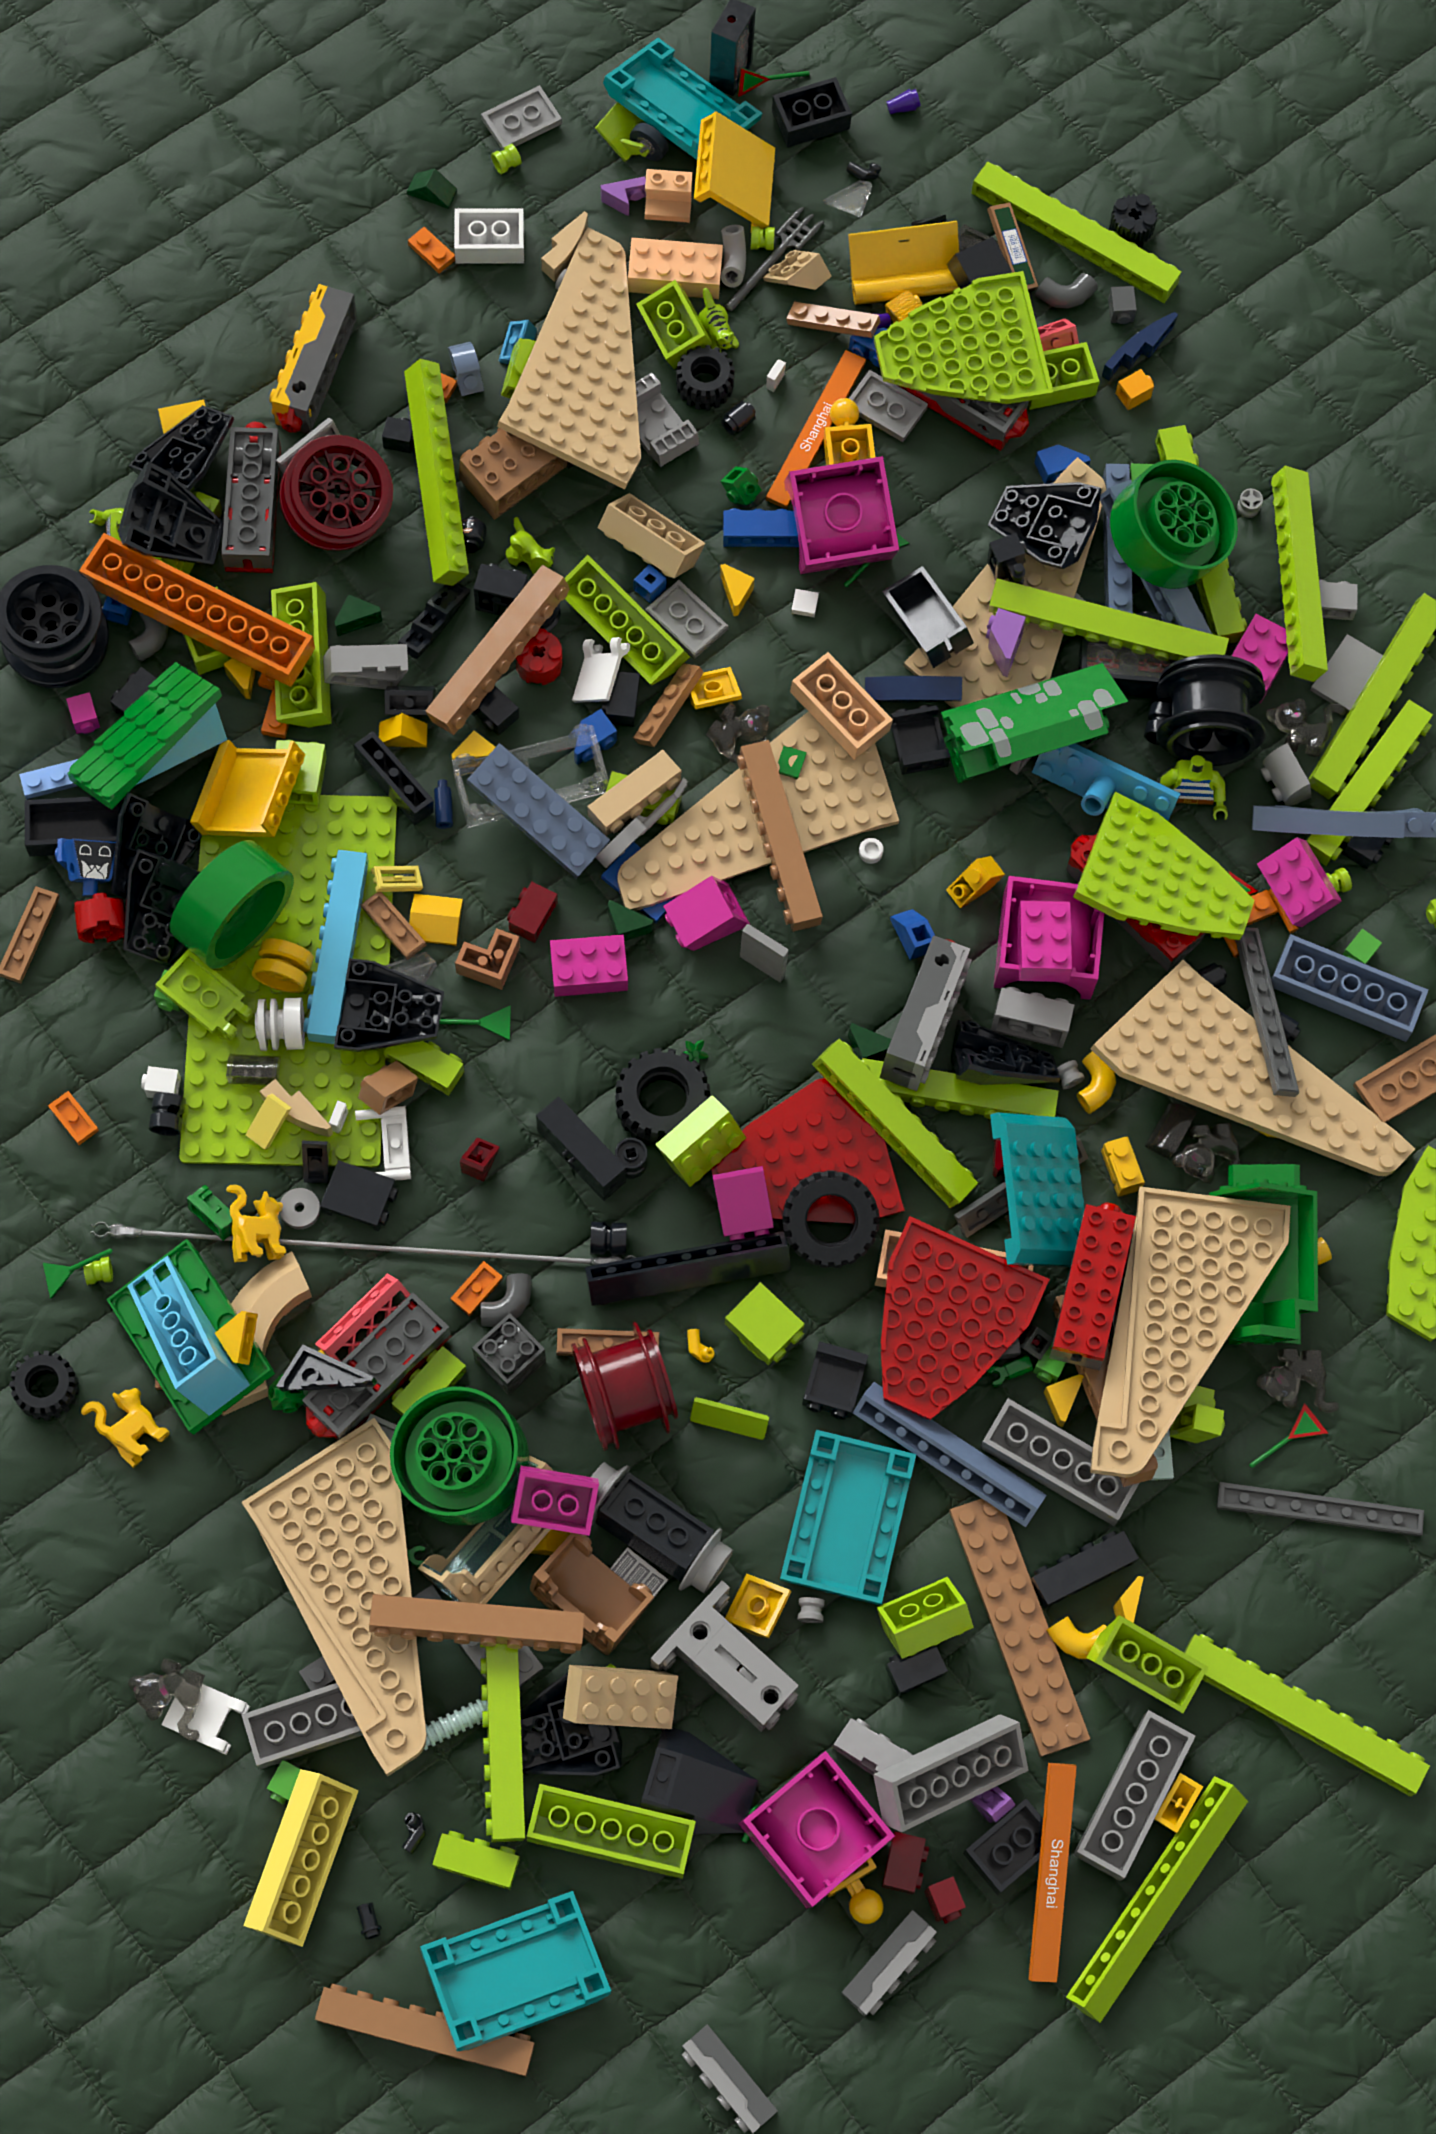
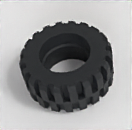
(650, 1069)
(840, 1252)

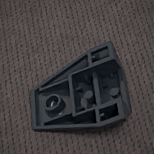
(168, 520)

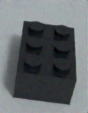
(811, 112)
(1008, 1847)

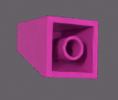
(705, 914)
(743, 1203)

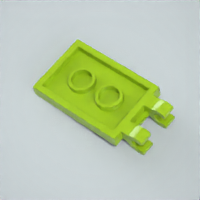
(204, 995)

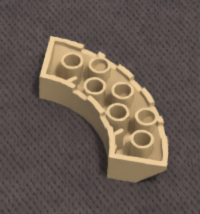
(271, 1296)

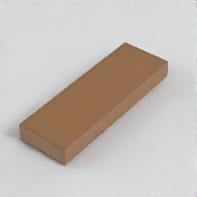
(393, 925)

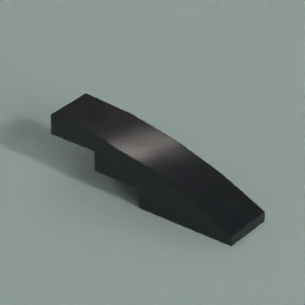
(434, 618)

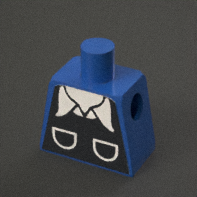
(89, 863)

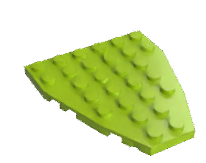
(970, 345)
(1159, 876)
(1413, 1252)

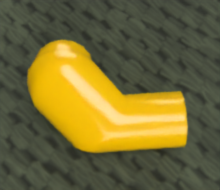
(697, 1349)

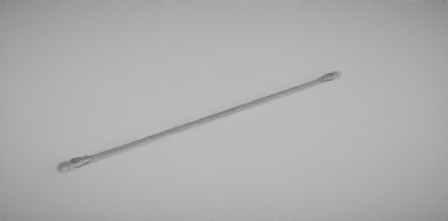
(120, 1231)

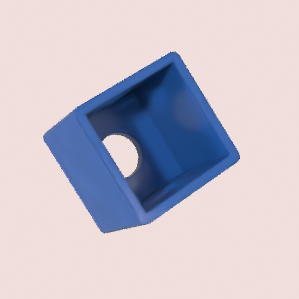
(649, 583)
(112, 606)

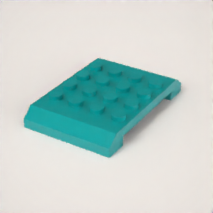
(672, 96)
(1040, 1188)
(848, 1517)
(515, 1972)

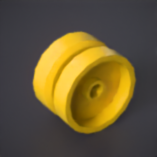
(282, 965)

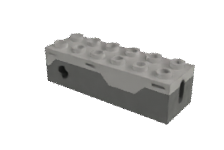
(926, 1013)

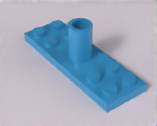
(1099, 778)

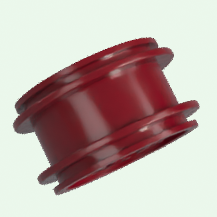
(301, 511)

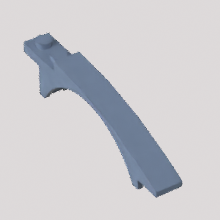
(1387, 824)

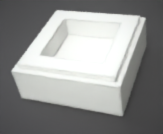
(775, 375)
(805, 603)
(338, 1116)

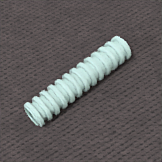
(455, 1722)

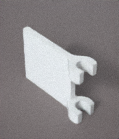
(599, 671)
(208, 1716)

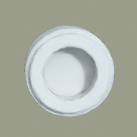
(871, 850)

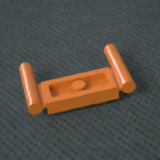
(1265, 905)

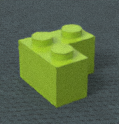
(1199, 1418)

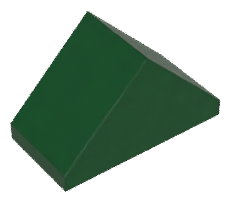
(433, 188)
(356, 615)
(628, 922)
(868, 1043)

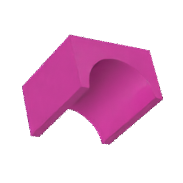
(842, 514)
(1085, 932)
(816, 1830)

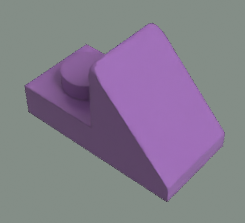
(619, 193)
(993, 1804)

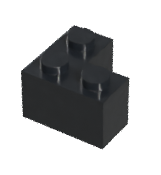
(497, 587)

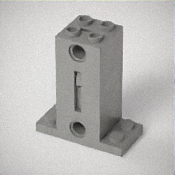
(729, 1662)

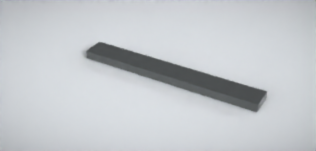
(1266, 1014)
(1320, 1509)

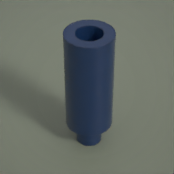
(443, 805)

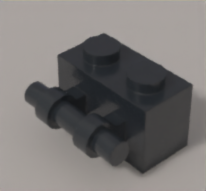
(1007, 558)

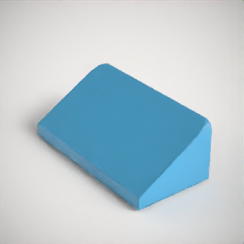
(517, 329)

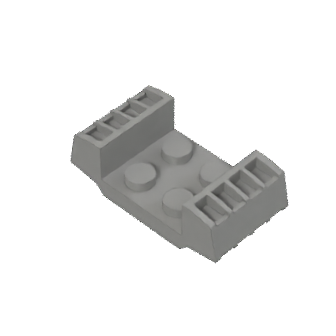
(660, 428)

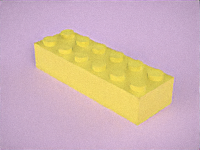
(301, 1858)

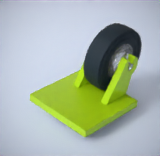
(631, 135)

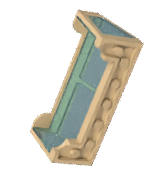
(485, 1556)

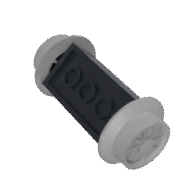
(659, 1529)

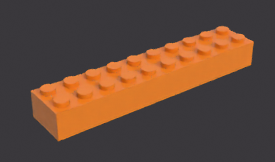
(198, 610)

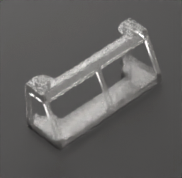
(479, 814)

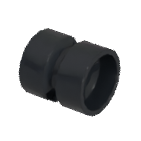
(1157, 715)
(167, 1114)
(633, 1156)
(608, 1238)

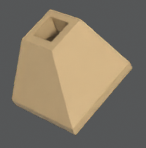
(799, 270)

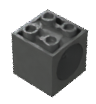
(509, 1354)

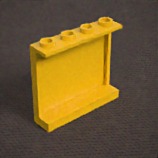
(735, 169)
(247, 791)

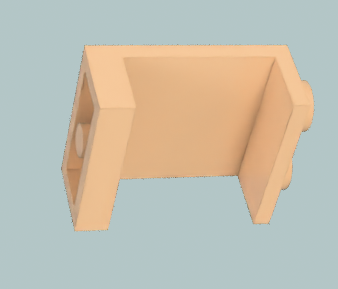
(668, 195)

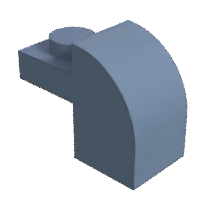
(466, 367)

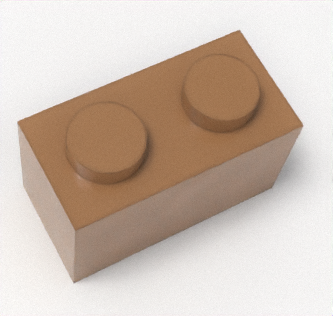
(387, 1087)

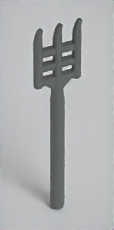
(787, 242)

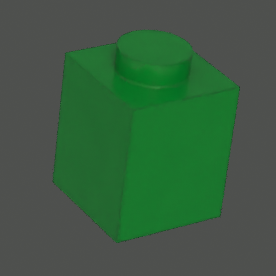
(785, 768)

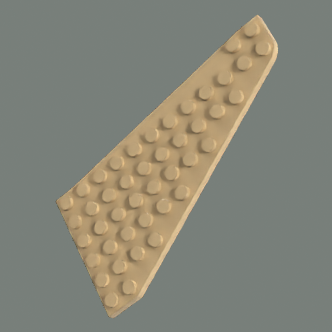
(581, 373)
(1037, 647)
(720, 832)
(1209, 1053)
(1182, 1294)
(336, 1542)

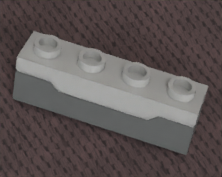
(888, 1963)
(729, 2078)

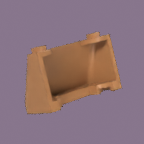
(582, 1583)

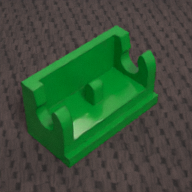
(211, 1212)

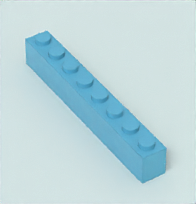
(337, 946)

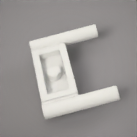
(394, 1141)

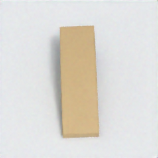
(564, 246)
(301, 1112)

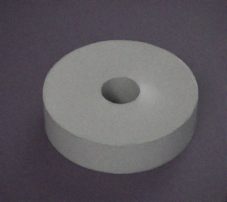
(302, 1219)

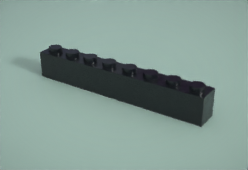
(687, 1268)

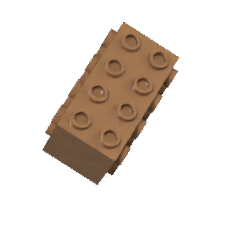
(506, 470)

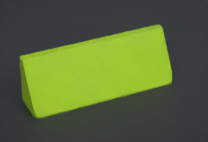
(729, 1418)

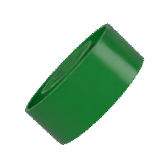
(1173, 524)
(231, 904)
(492, 1479)

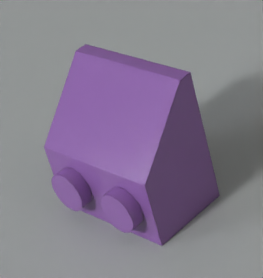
(1004, 637)

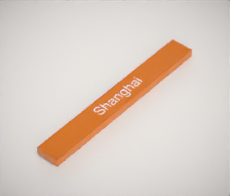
(812, 434)
(1052, 1872)

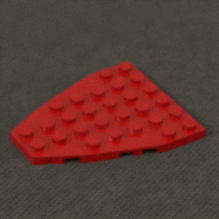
(811, 1135)
(948, 1316)

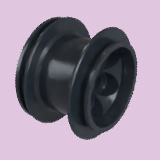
(76, 644)
(1211, 708)

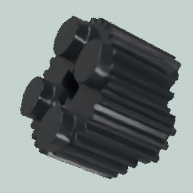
(1134, 218)

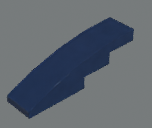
(1143, 343)
(914, 688)

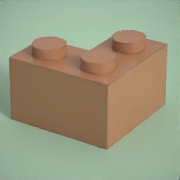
(489, 965)

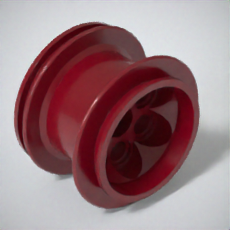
(625, 1385)

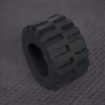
(705, 361)
(33, 1368)

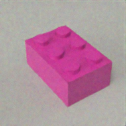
(1264, 647)
(1299, 882)
(1044, 941)
(589, 965)
(554, 1500)

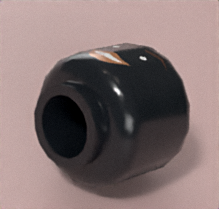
(474, 534)

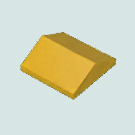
(715, 688)
(436, 918)
(1128, 1602)
(757, 1606)

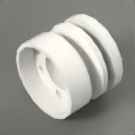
(280, 1024)

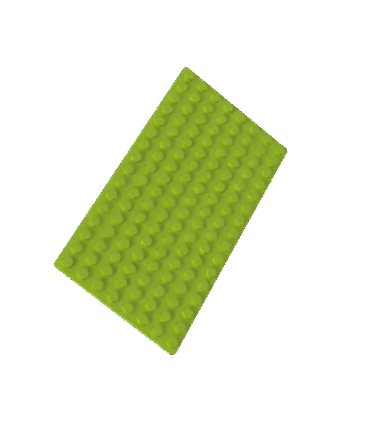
(222, 1112)

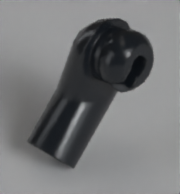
(862, 173)
(416, 1831)

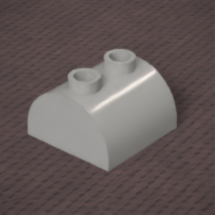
(1287, 776)

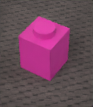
(83, 713)

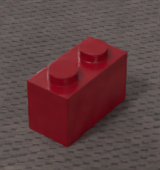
(532, 911)
(904, 1863)
(945, 1900)

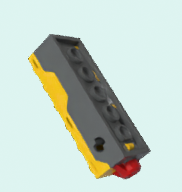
(313, 359)

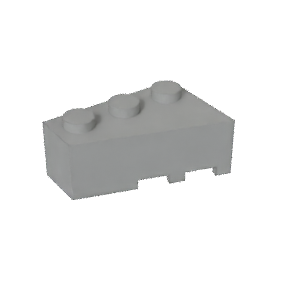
(366, 665)
(867, 1748)

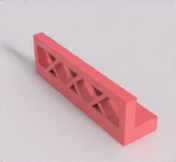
(1058, 334)
(360, 1314)

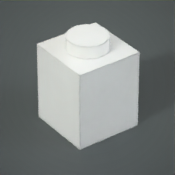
(160, 1080)

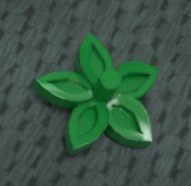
(695, 1051)

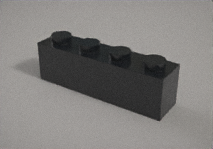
(393, 778)
(1083, 1569)

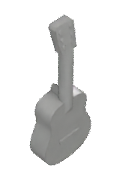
(637, 828)

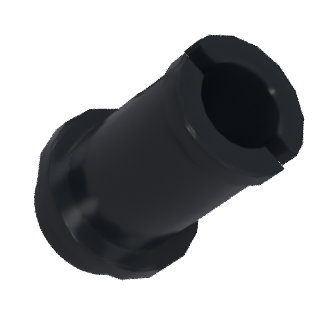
(368, 1921)

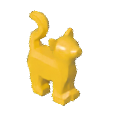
(251, 1230)
(130, 1428)

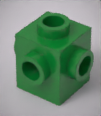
(741, 486)
(286, 1401)

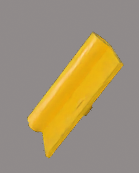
(888, 267)

